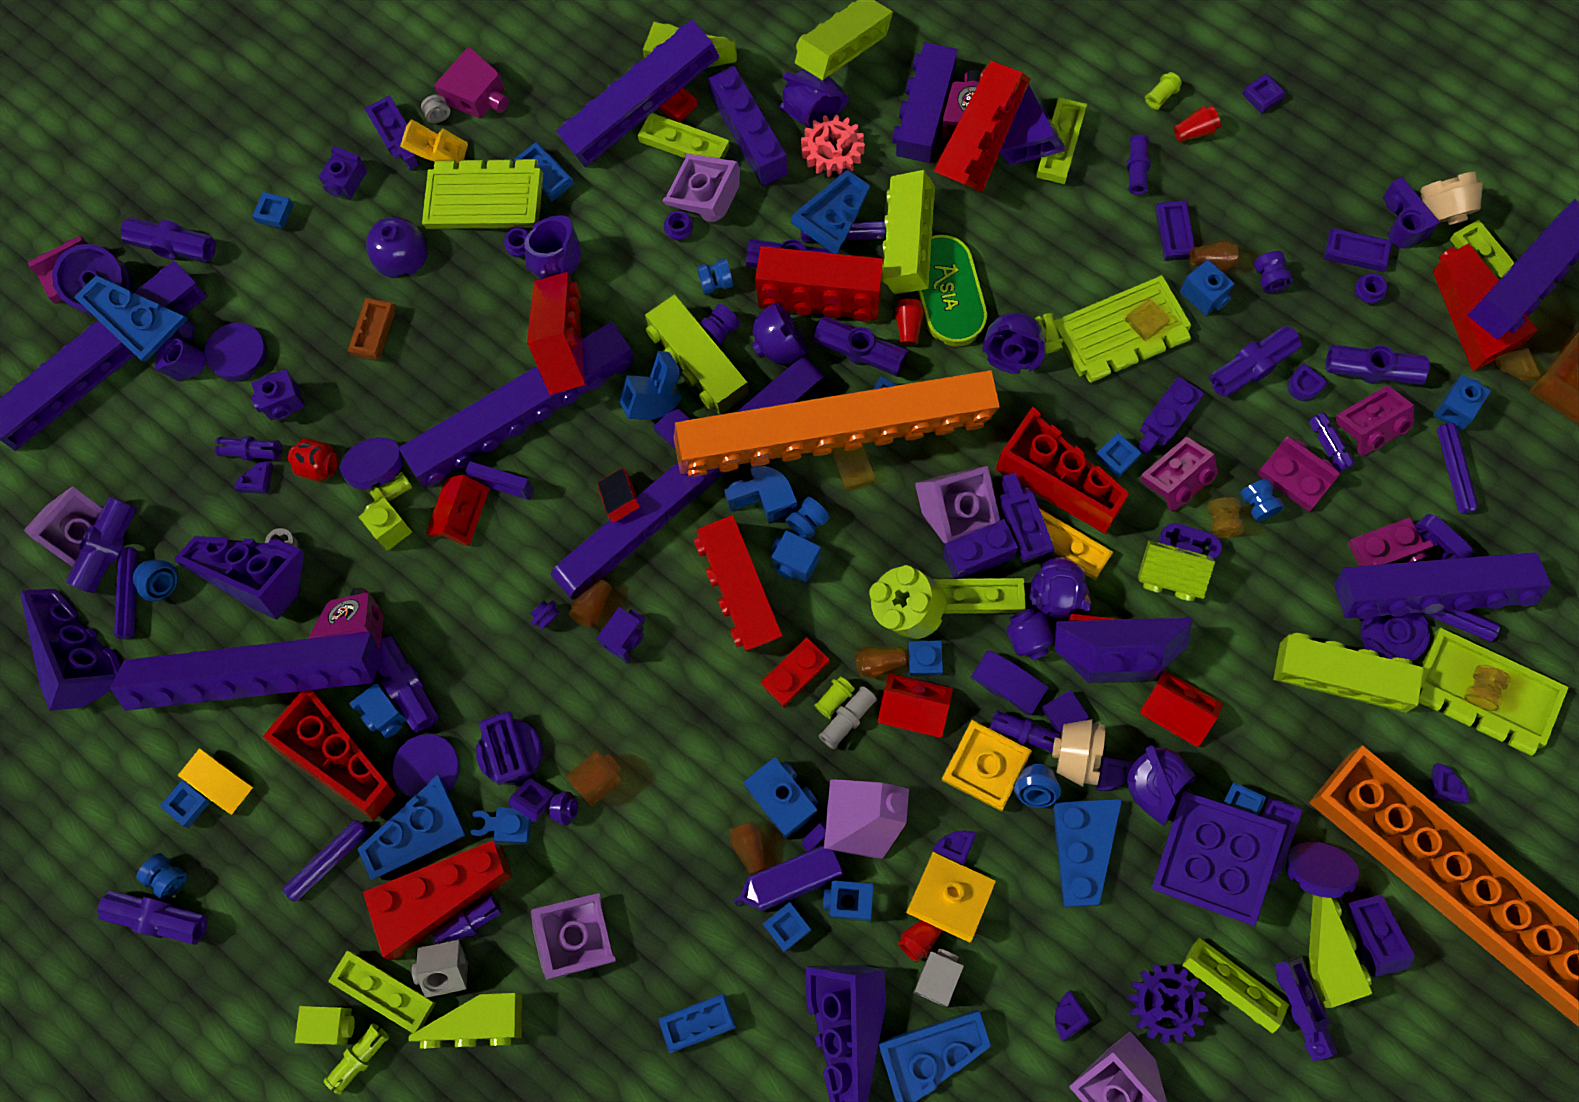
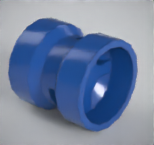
(721, 273)
(1261, 498)
(807, 518)
(161, 876)

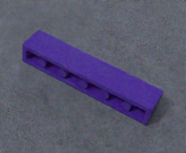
(638, 92)
(1531, 276)
(1441, 585)

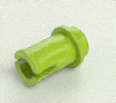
(1168, 85)
(1053, 341)
(391, 489)
(834, 697)

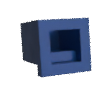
(379, 711)
(860, 892)

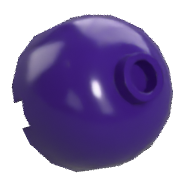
(396, 247)
(777, 336)
(1015, 343)

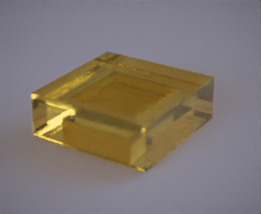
(1147, 319)

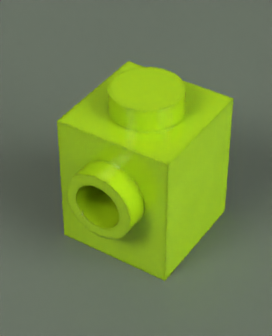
(384, 523)
(324, 1025)

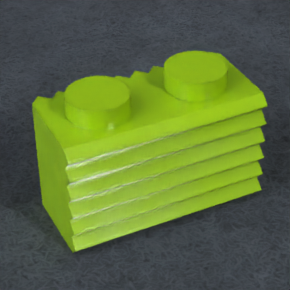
(1175, 570)

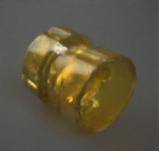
(1225, 517)
(1487, 687)

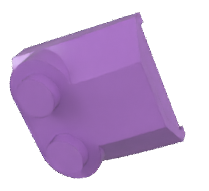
(704, 186)
(571, 936)

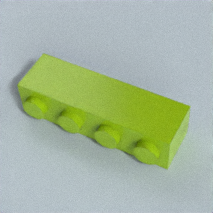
(842, 37)
(908, 232)
(697, 355)
(1348, 672)

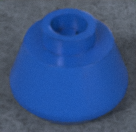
(155, 579)
(1037, 786)

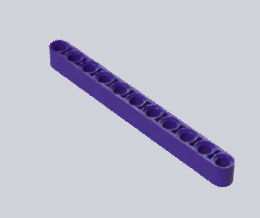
(669, 494)

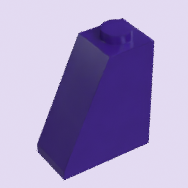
(1031, 132)

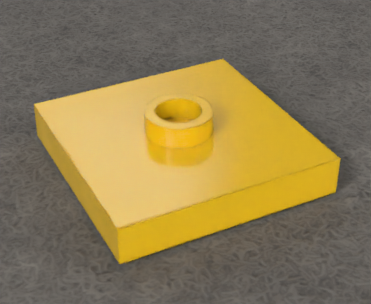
(986, 765)
(951, 897)

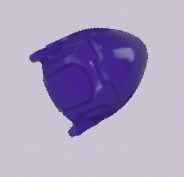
(810, 98)
(552, 247)
(1060, 588)
(1158, 782)

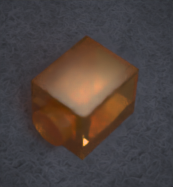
(595, 777)

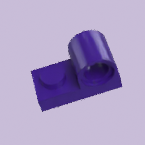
(1410, 213)
(178, 357)
(1383, 943)

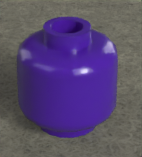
(1030, 633)

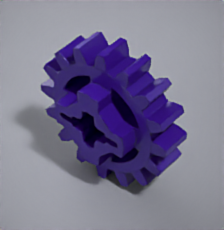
(1155, 1013)

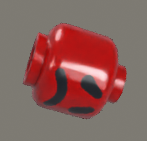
(313, 460)

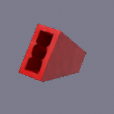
(1463, 283)

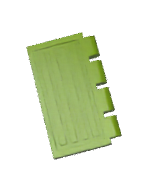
(483, 196)
(1103, 337)
(1527, 705)

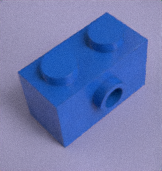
(781, 797)

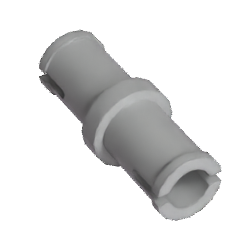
(847, 717)

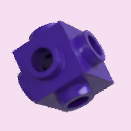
(277, 395)

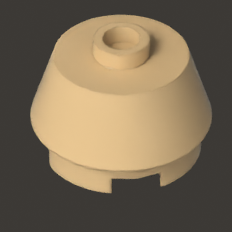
(1453, 198)
(1080, 751)

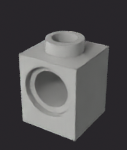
(440, 969)
(939, 977)

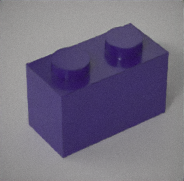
(980, 550)

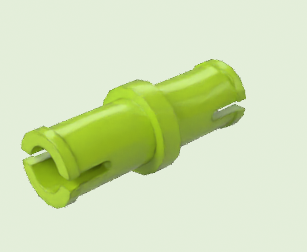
(356, 1059)

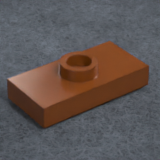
(372, 329)

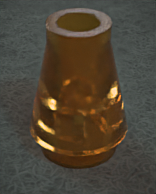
(1221, 254)
(590, 604)
(878, 660)
(748, 845)

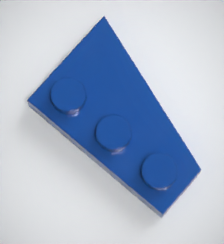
(832, 211)
(131, 318)
(416, 830)
(1084, 848)
(931, 1054)

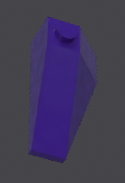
(252, 572)
(67, 656)
(849, 1019)

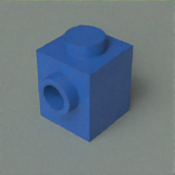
(1207, 288)
(1462, 402)
(794, 557)

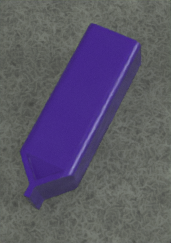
(790, 879)

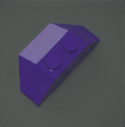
(1121, 648)

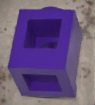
(342, 173)
(622, 633)

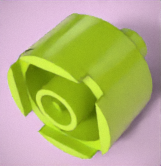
(908, 602)

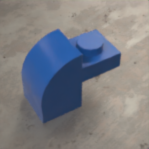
(654, 395)
(766, 486)

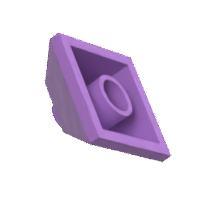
(958, 502)
(64, 523)
(864, 817)
(1121, 1075)

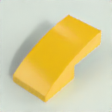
(431, 145)
(215, 781)

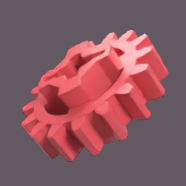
(832, 145)

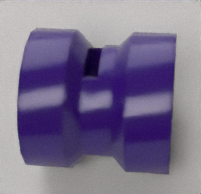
(1273, 271)
(720, 323)

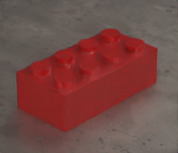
(820, 283)

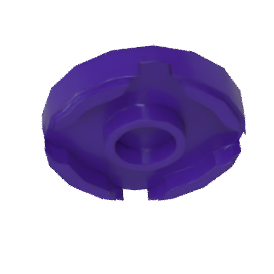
(235, 351)
(371, 463)
(1396, 636)
(531, 745)
(422, 760)
(1322, 869)

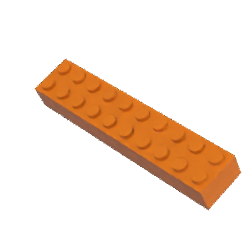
(834, 423)
(1456, 875)

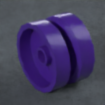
(80, 265)

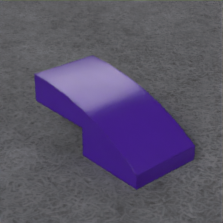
(1009, 681)

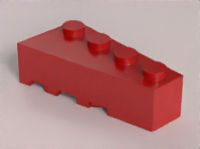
(983, 127)
(556, 332)
(1061, 473)
(738, 583)
(323, 749)
(424, 900)

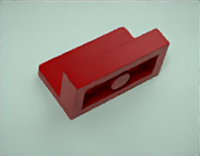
(458, 509)
(915, 705)
(1181, 708)

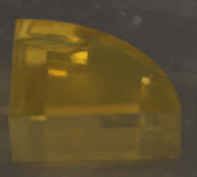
(1519, 364)

